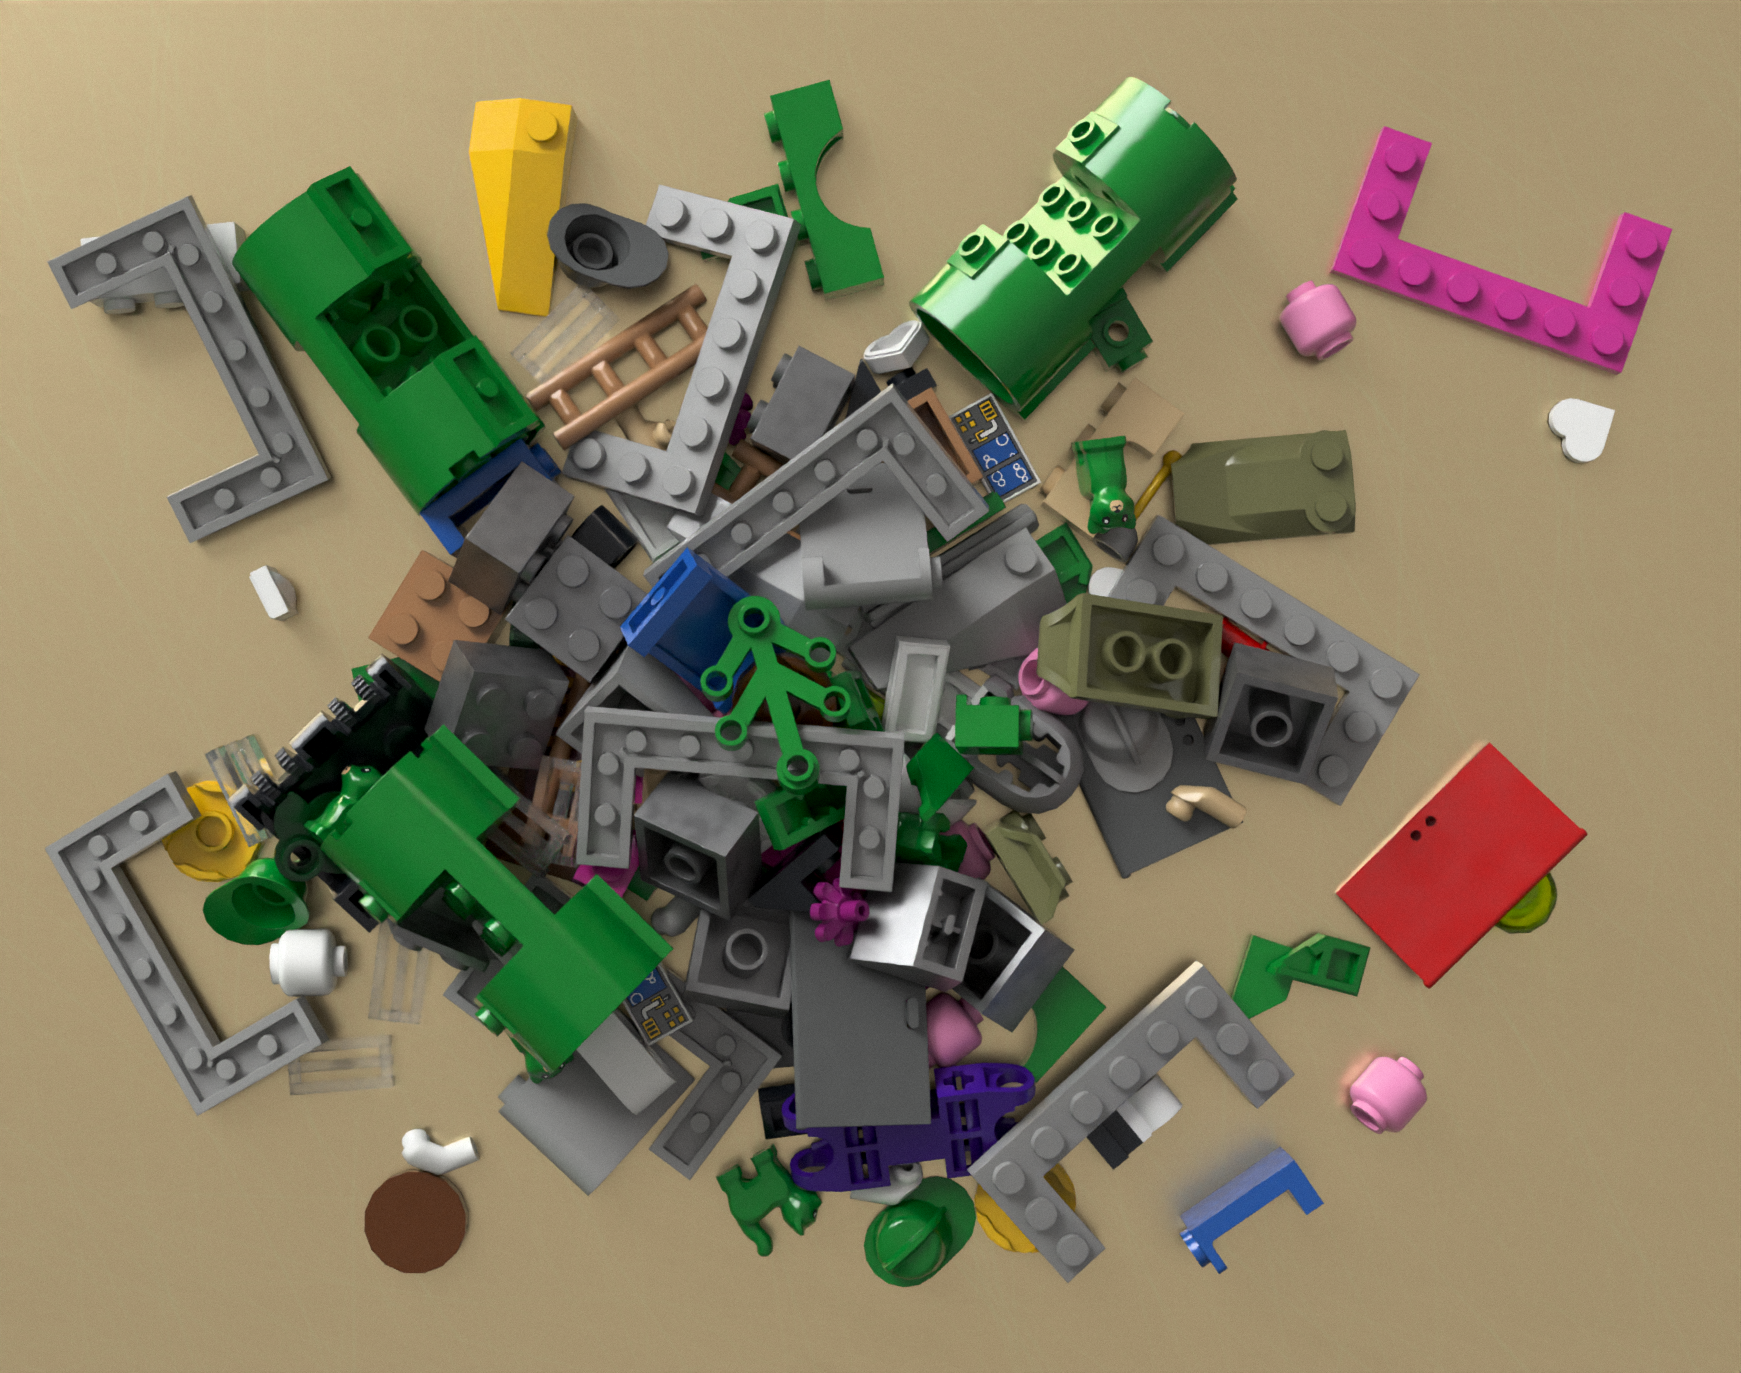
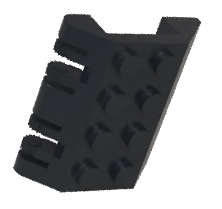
(373, 733)

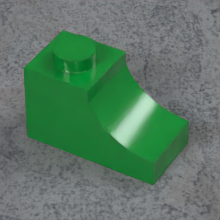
(796, 817)
(1059, 1020)

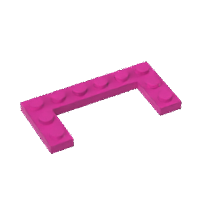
(1588, 334)

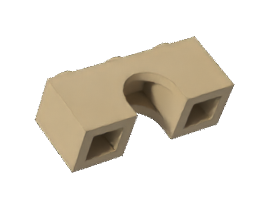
(1132, 413)

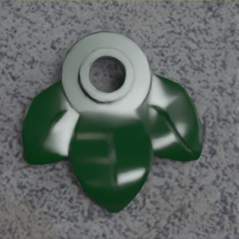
(288, 825)

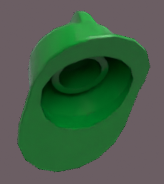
(257, 905)
(920, 1233)

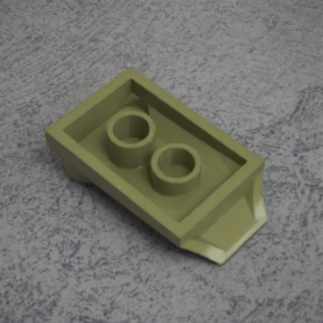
(1266, 488)
(1133, 655)
(1028, 864)

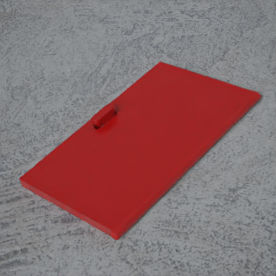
(1464, 870)

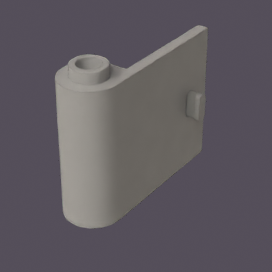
(868, 547)
(581, 1120)

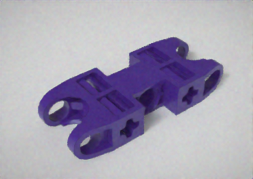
(902, 1144)

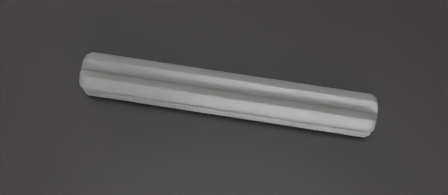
(962, 554)

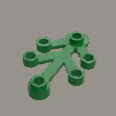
(773, 683)

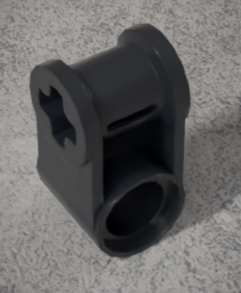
(606, 537)

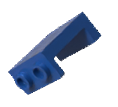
(479, 489)
(687, 622)
(1241, 1199)

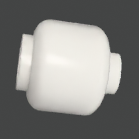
(307, 962)

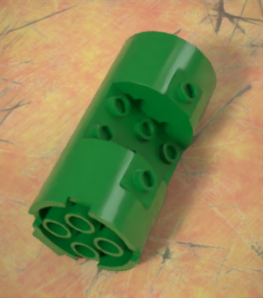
(1129, 193)
(384, 337)
(427, 832)

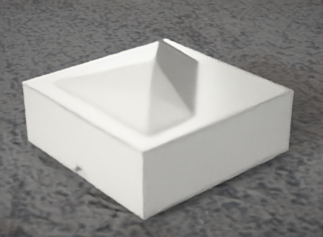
(274, 592)

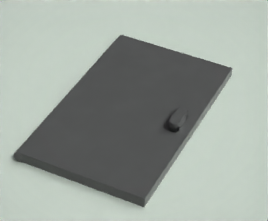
(1137, 823)
(852, 1038)

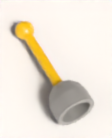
(1122, 541)

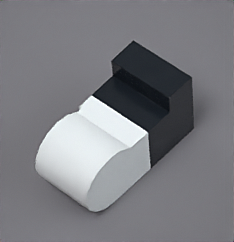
(1135, 1121)

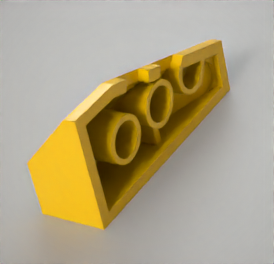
(521, 180)

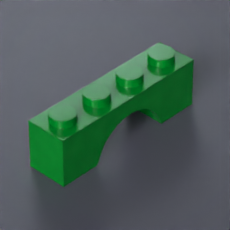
(809, 128)

